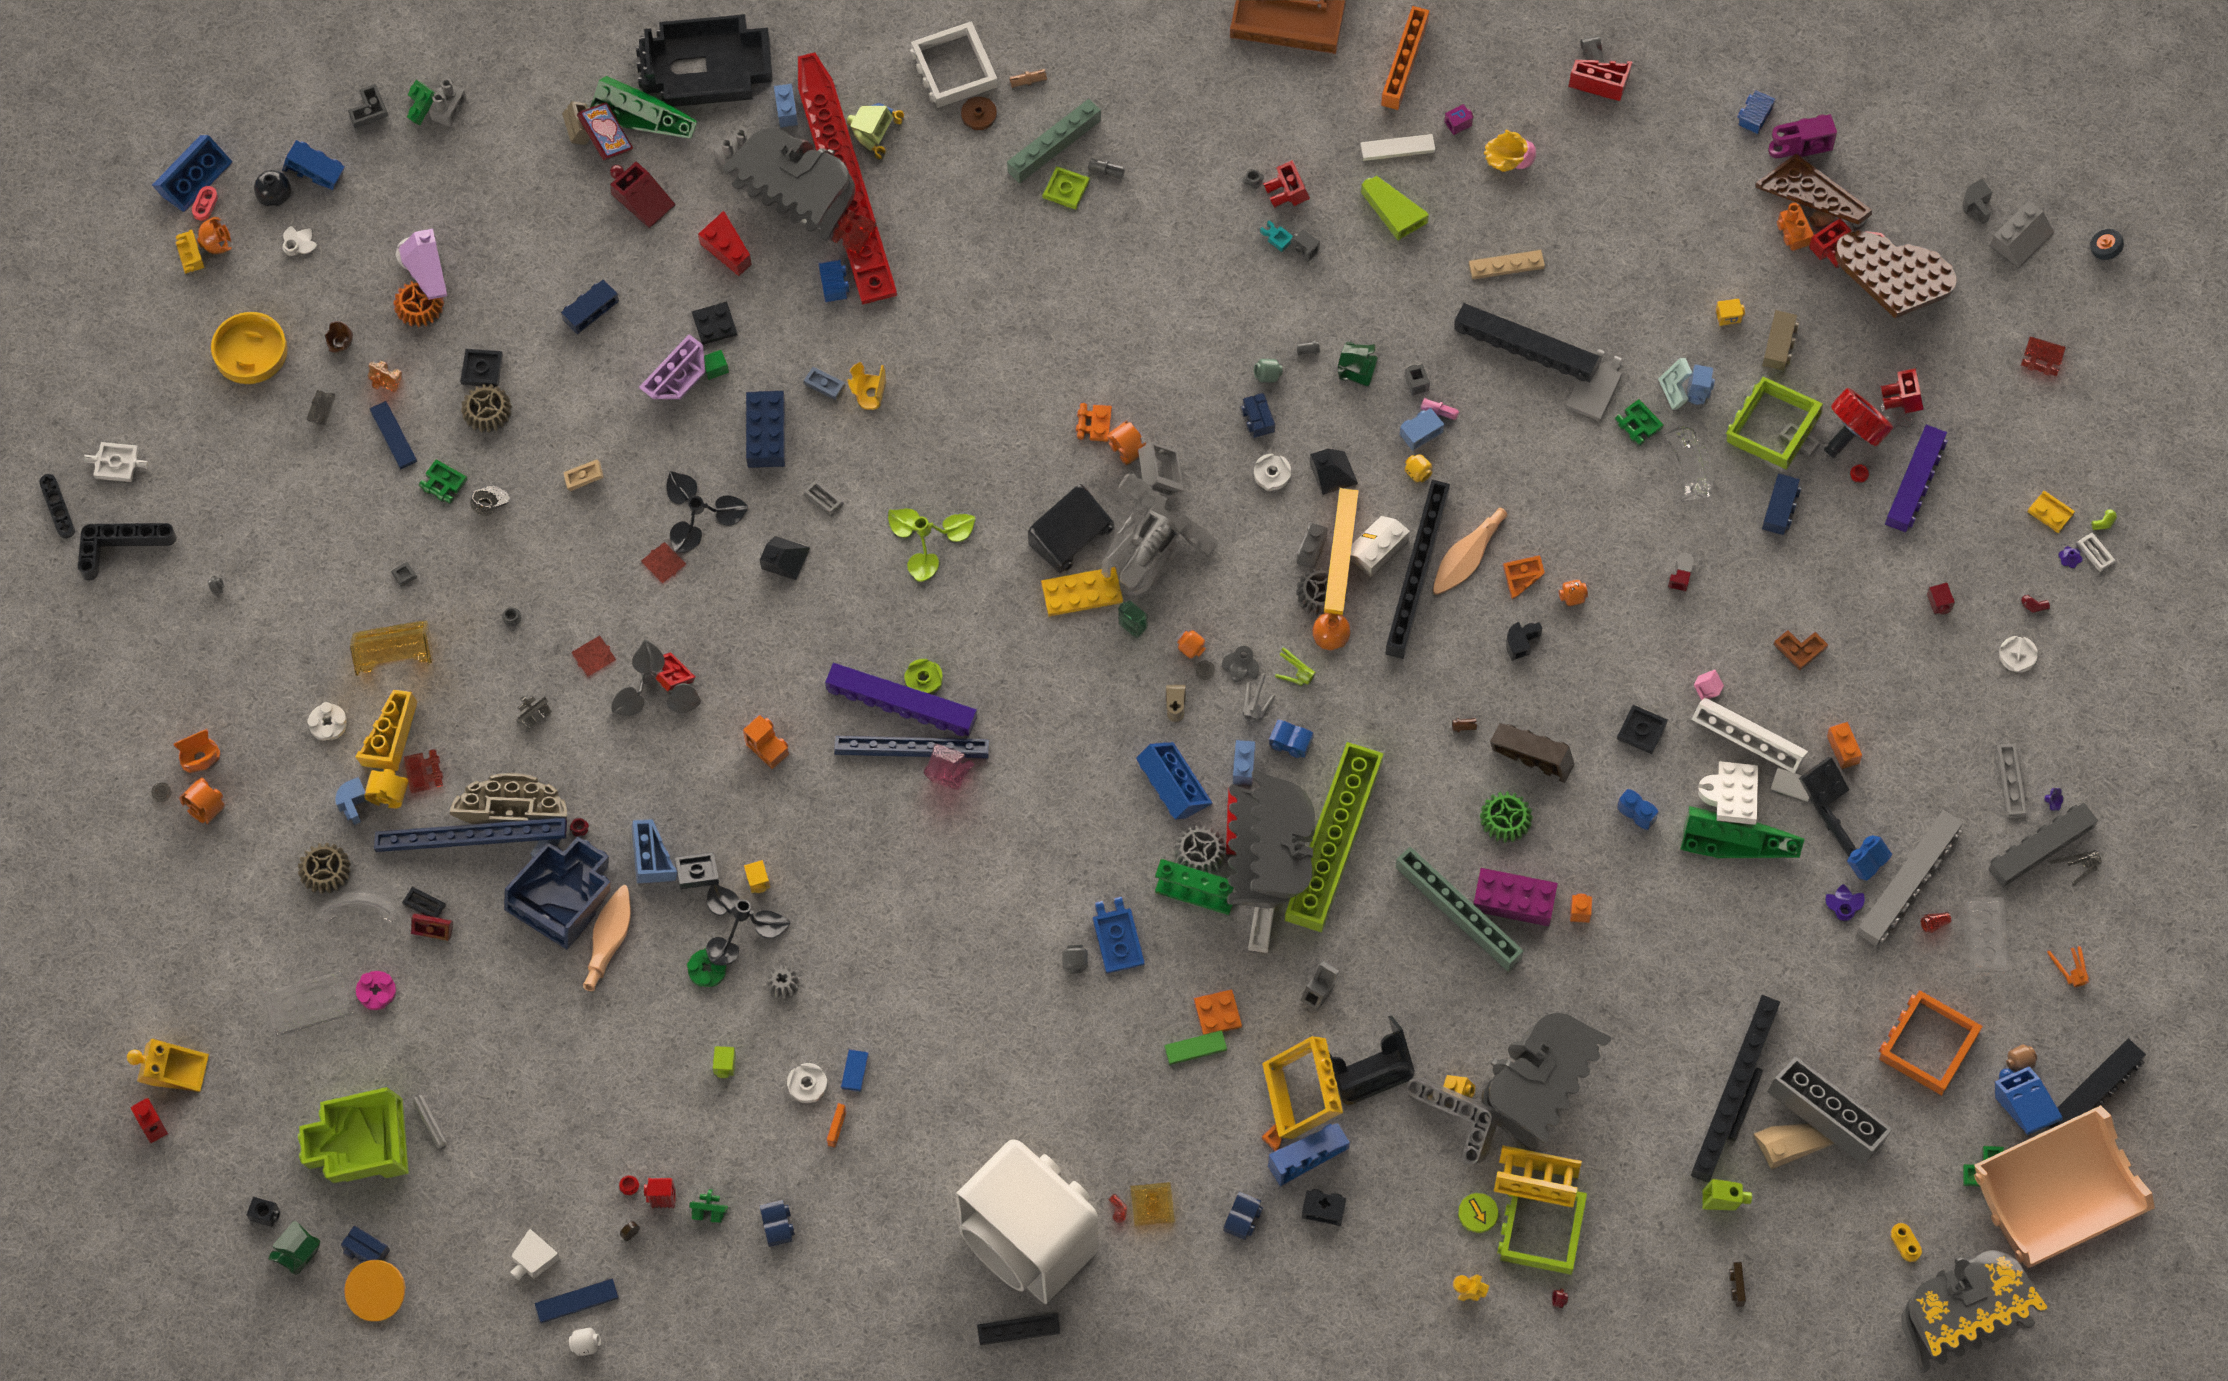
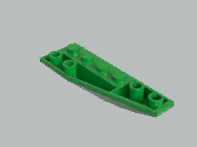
(642, 111)
(1736, 840)

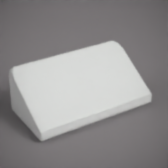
(1789, 784)

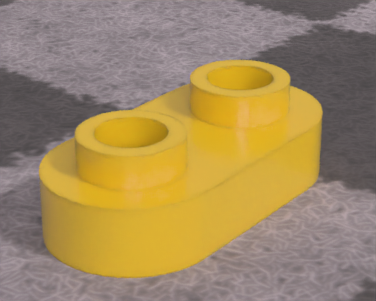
(1906, 1241)

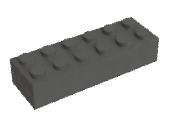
(1829, 1110)

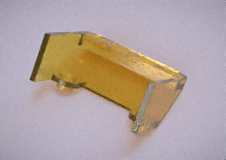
(391, 644)

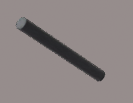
(1745, 1104)

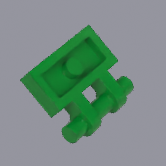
(1643, 418)
(445, 476)

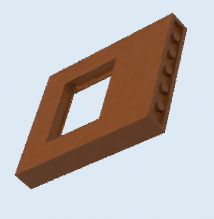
(1289, 23)

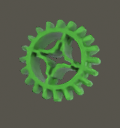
(1491, 822)

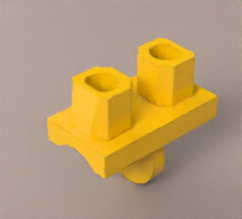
(1471, 1287)

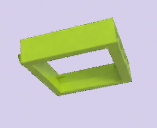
(1785, 394)
(1536, 1261)

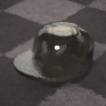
(488, 499)

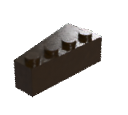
(1533, 750)

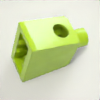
(1724, 1195)

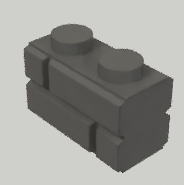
(1312, 545)

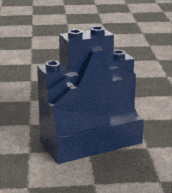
(560, 890)

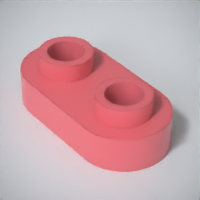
(204, 204)

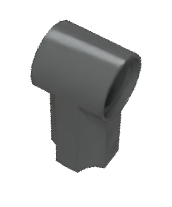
(1592, 48)

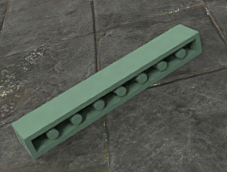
(1459, 909)

